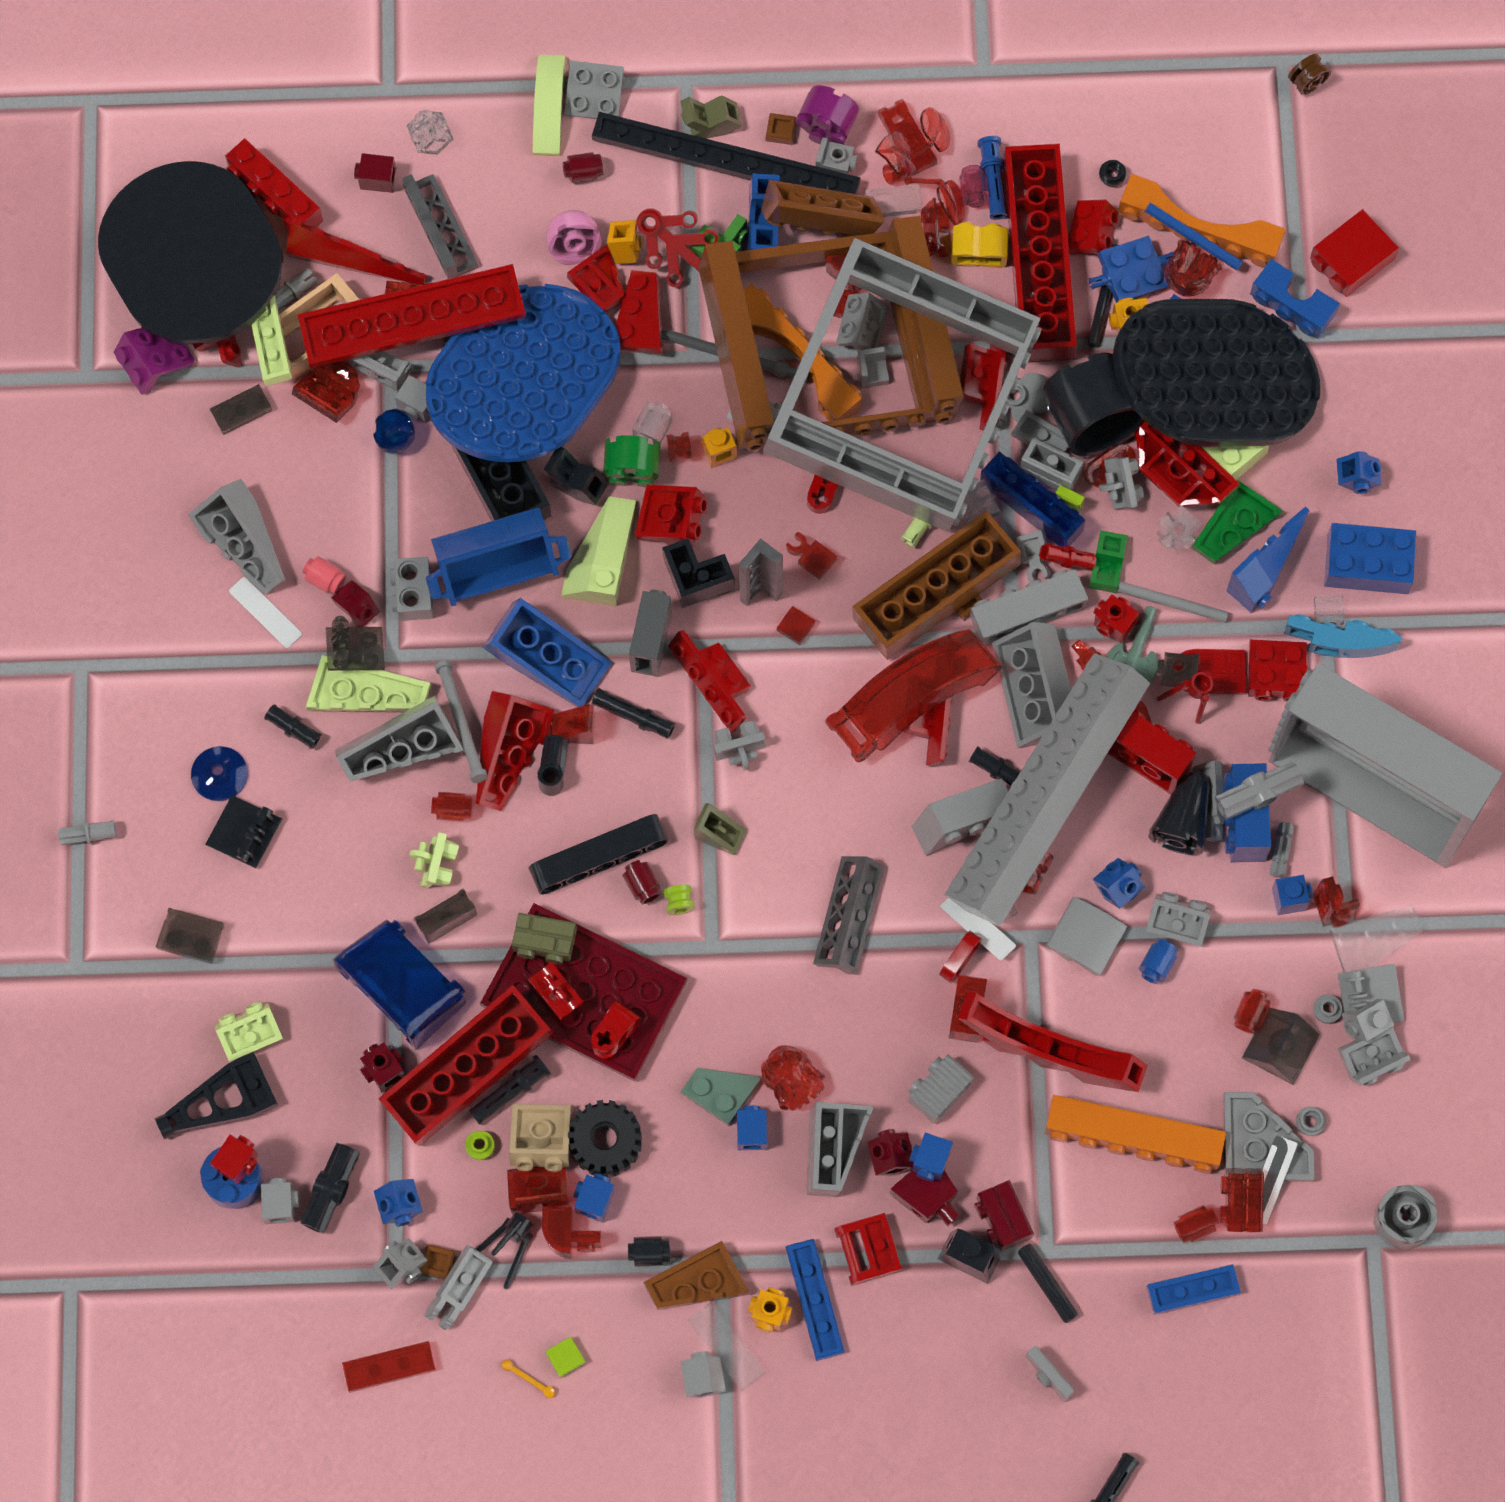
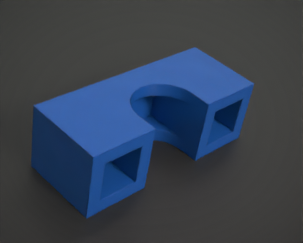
(761, 232)
(1309, 315)

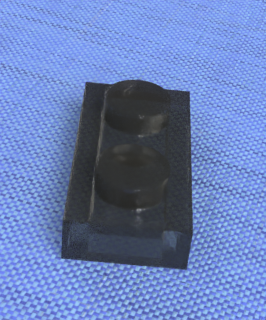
(241, 409)

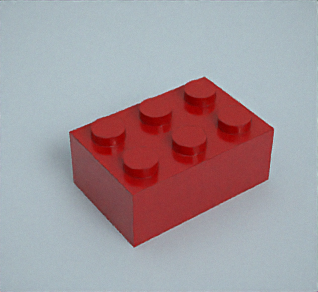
(1152, 752)

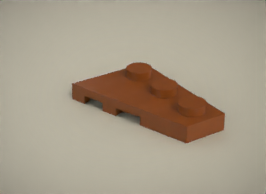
(698, 1279)

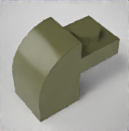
(712, 118)

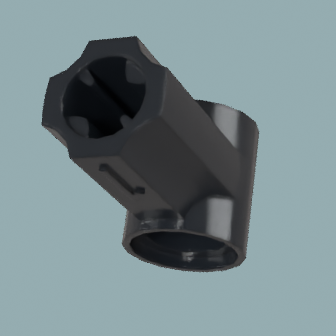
(553, 763)

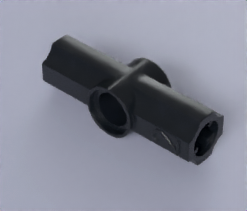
(330, 1188)

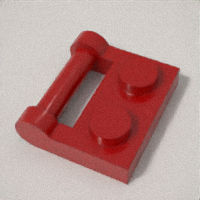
(877, 1246)

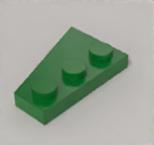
(1234, 522)

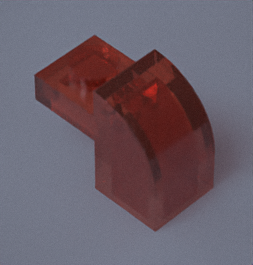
(559, 1233)

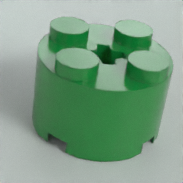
(631, 460)

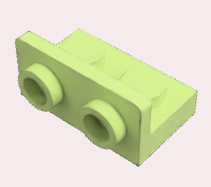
(247, 1030)

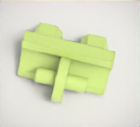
(438, 849)

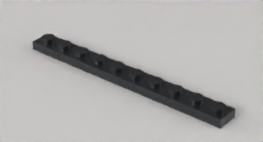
(715, 154)

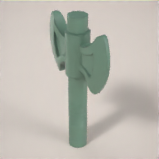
(1146, 665)

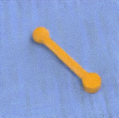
(548, 1391)

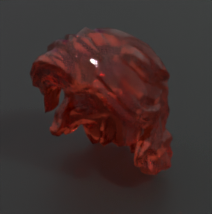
(1189, 270)
(791, 1077)

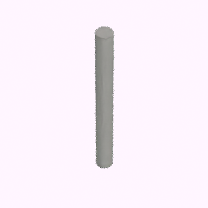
(1172, 601)

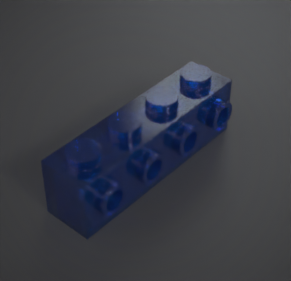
(1032, 500)

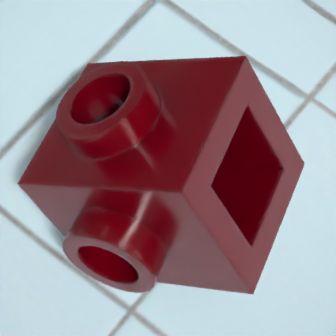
(384, 1075)
(890, 1153)

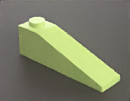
(600, 560)

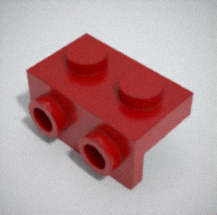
(1092, 227)

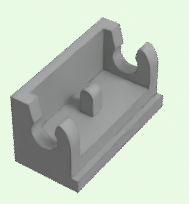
(383, 368)

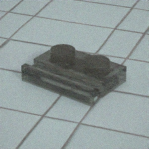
(190, 935)

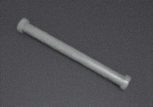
(477, 773)

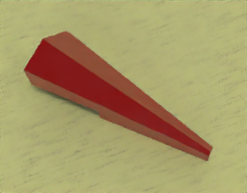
(326, 249)

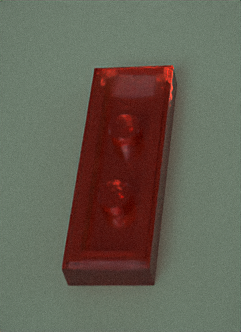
(389, 1366)

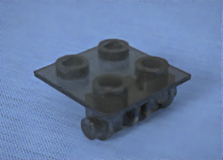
(354, 647)

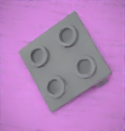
(593, 89)
(1369, 984)

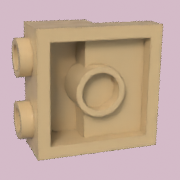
(540, 1136)

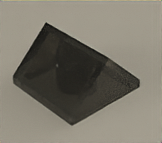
(1281, 1044)

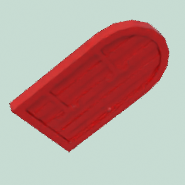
(1226, 669)

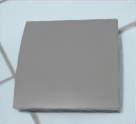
(1086, 936)

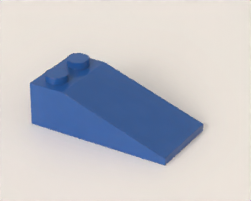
(546, 653)

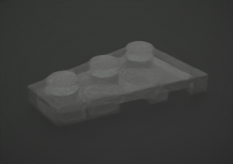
(1375, 938)

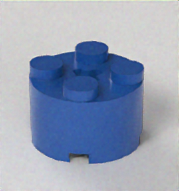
(227, 1193)

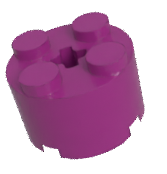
(827, 115)

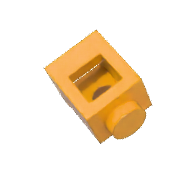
(624, 241)
(718, 442)

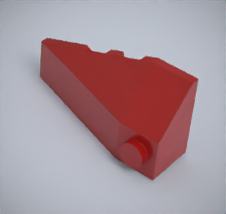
(509, 738)

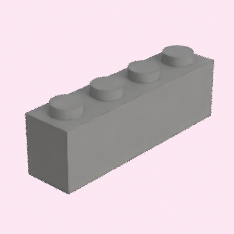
(1036, 603)

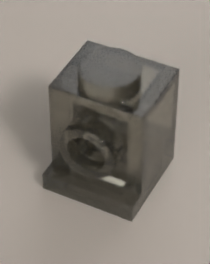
(1172, 677)

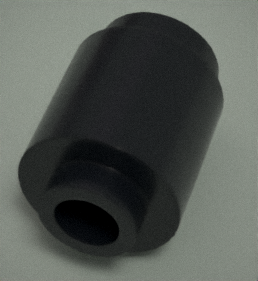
(649, 1251)

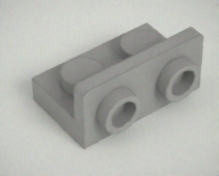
(862, 321)
(1179, 918)

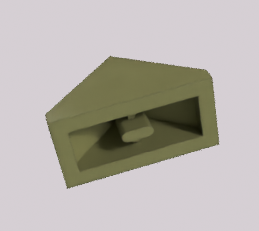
(718, 830)

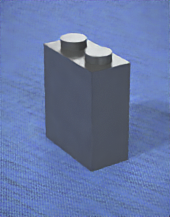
(650, 633)

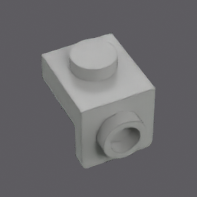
(1368, 1021)

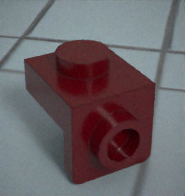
(356, 603)

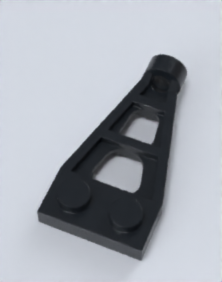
(252, 1086)

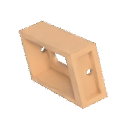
(323, 296)

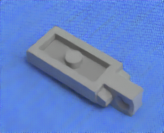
(1213, 775)

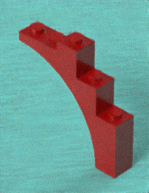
(1049, 1049)

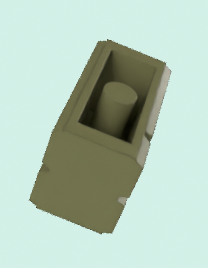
(543, 938)

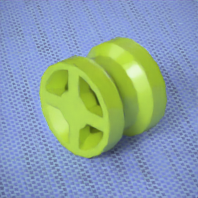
(679, 899)

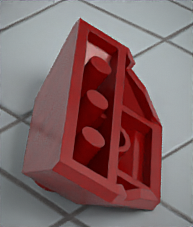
(1182, 470)

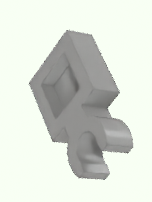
(1030, 548)

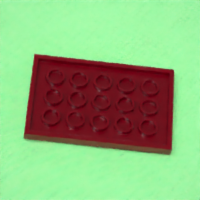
(600, 976)

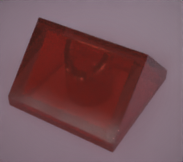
(537, 1189)

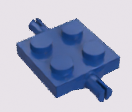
(1132, 269)

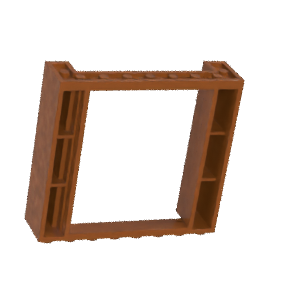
(922, 340)

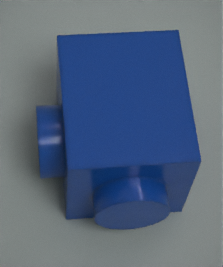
(1291, 894)
(930, 1157)
(593, 1196)

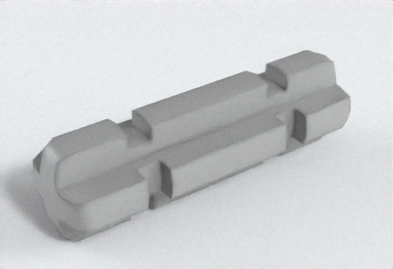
(1281, 849)

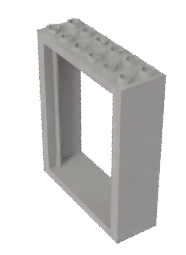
(1382, 764)

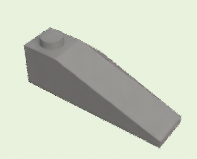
(236, 526)

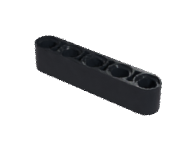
(598, 854)

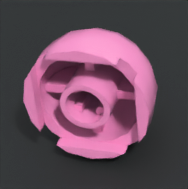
(572, 236)

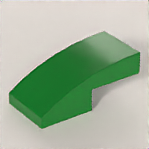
(1108, 561)

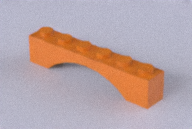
(1253, 240)
(835, 396)

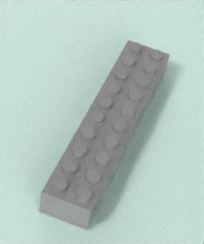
(1047, 788)

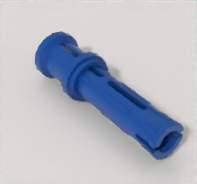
(992, 166)

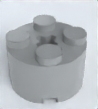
(1421, 1221)

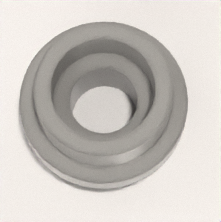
(1323, 1016)
(1314, 1113)

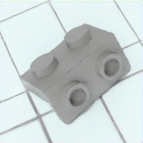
(1370, 1059)

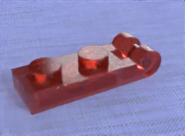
(910, 131)

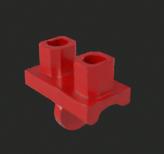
(555, 991)

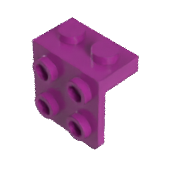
(148, 357)

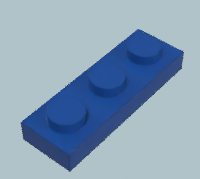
(1193, 1289)

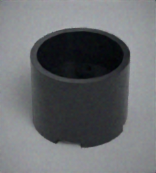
(1091, 406)

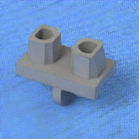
(1120, 482)
(740, 749)

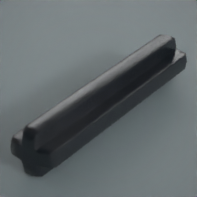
(1047, 1283)

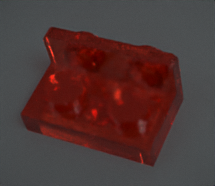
(1329, 904)

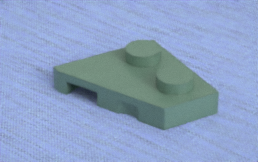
(720, 1092)

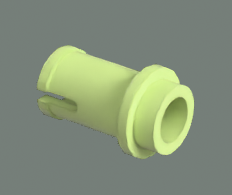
(915, 532)

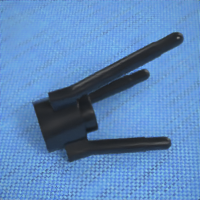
(514, 1229)

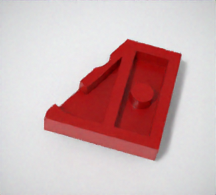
(598, 279)

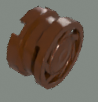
(1309, 74)

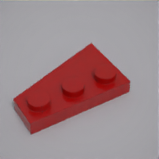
(639, 314)

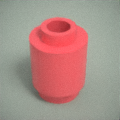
(323, 575)

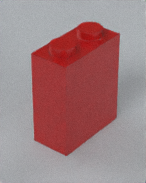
(1353, 253)

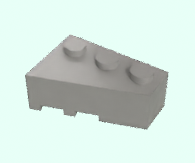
(958, 816)
(833, 1142)

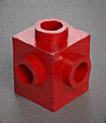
(1115, 618)

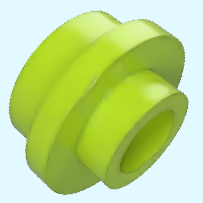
(479, 1154)

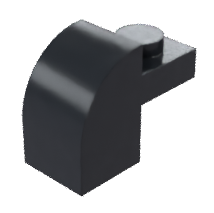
(575, 479)

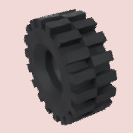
(611, 1159)

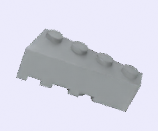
(405, 739)

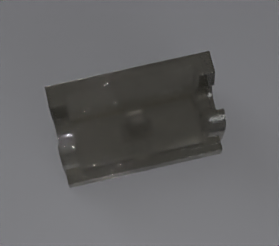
(445, 916)

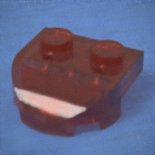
(329, 389)

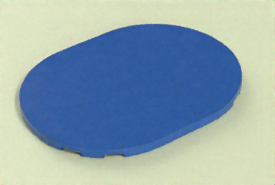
(527, 381)

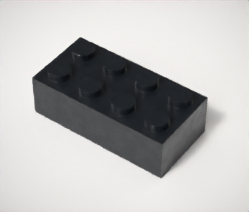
(504, 486)

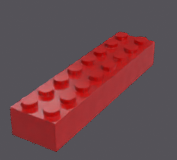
(1040, 246)

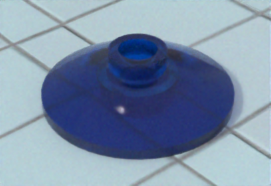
(227, 783)

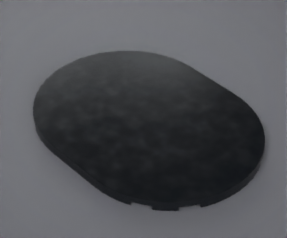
(190, 252)
(1216, 372)

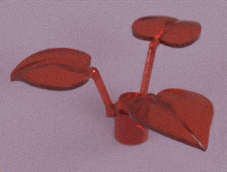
(900, 167)

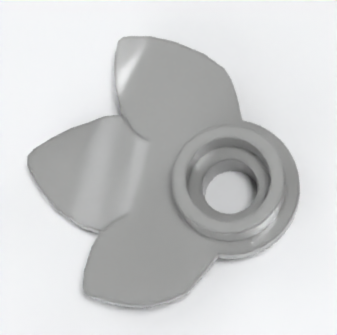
(1030, 397)

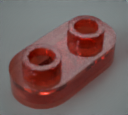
(1098, 462)

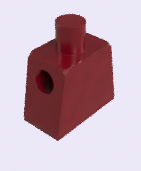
(927, 1198)

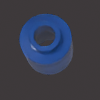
(1158, 961)

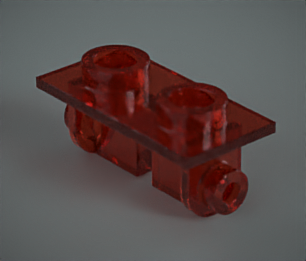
(933, 221)

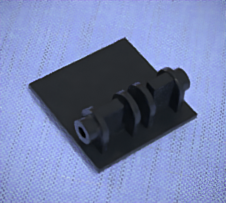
(244, 831)

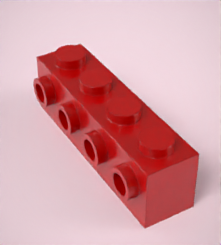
(272, 186)

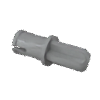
(292, 289)
(87, 832)

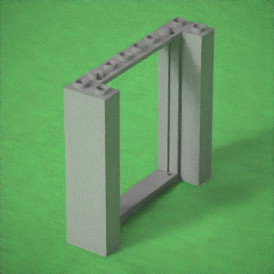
(866, 466)

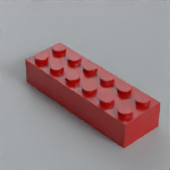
(466, 1065)

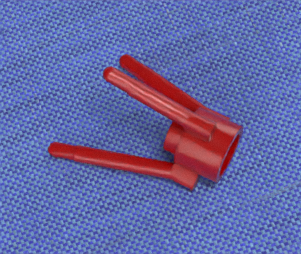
(1197, 687)

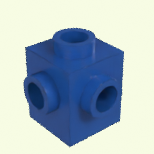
(1359, 472)
(1119, 882)
(398, 1202)

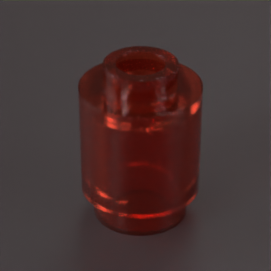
(452, 806)
(1251, 1011)
(1196, 1224)

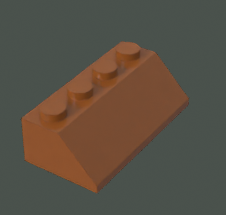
(820, 209)

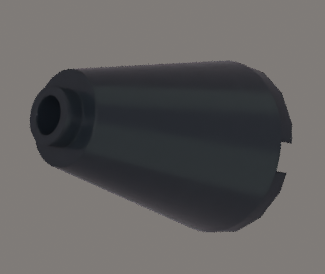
(1184, 817)

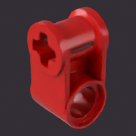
(617, 1027)

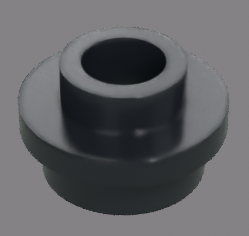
(1112, 166)

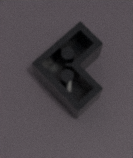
(696, 580)

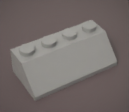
(1032, 679)

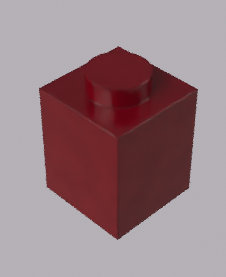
(376, 172)

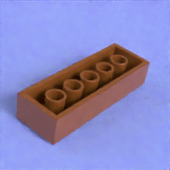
(936, 585)

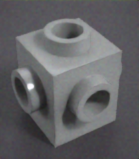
(400, 1263)

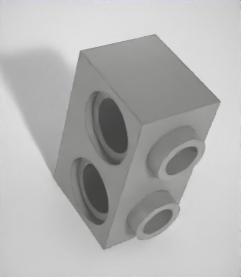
(413, 588)

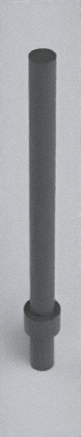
(780, 368)

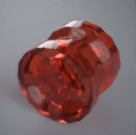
(679, 446)

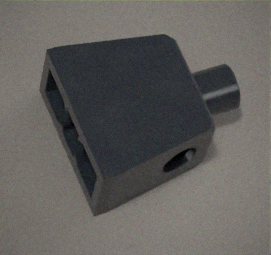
(970, 1255)

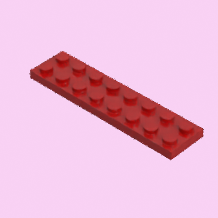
(411, 316)

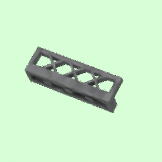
(431, 226)
(761, 571)
(854, 913)

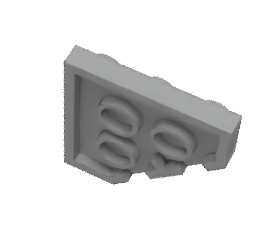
(1250, 1134)

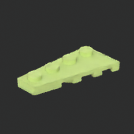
(364, 690)

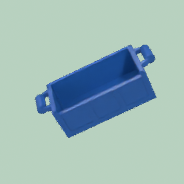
(495, 556)

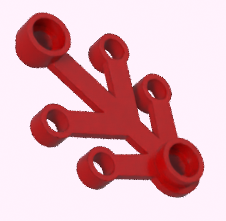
(675, 243)

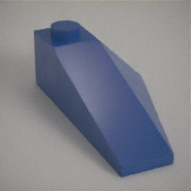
(1257, 574)

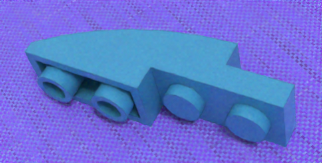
(1354, 641)

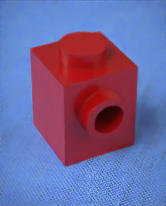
(235, 1158)

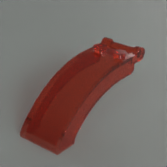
(911, 689)

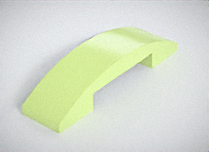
(548, 105)

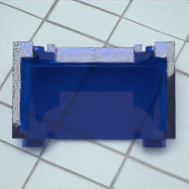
(400, 982)

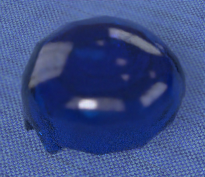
(394, 431)

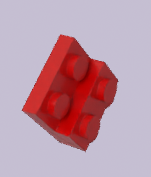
(671, 514)
(1275, 668)

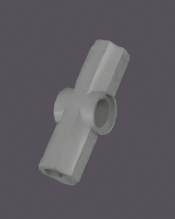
(1259, 790)

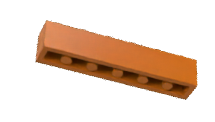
(1135, 1133)

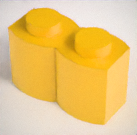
(979, 245)

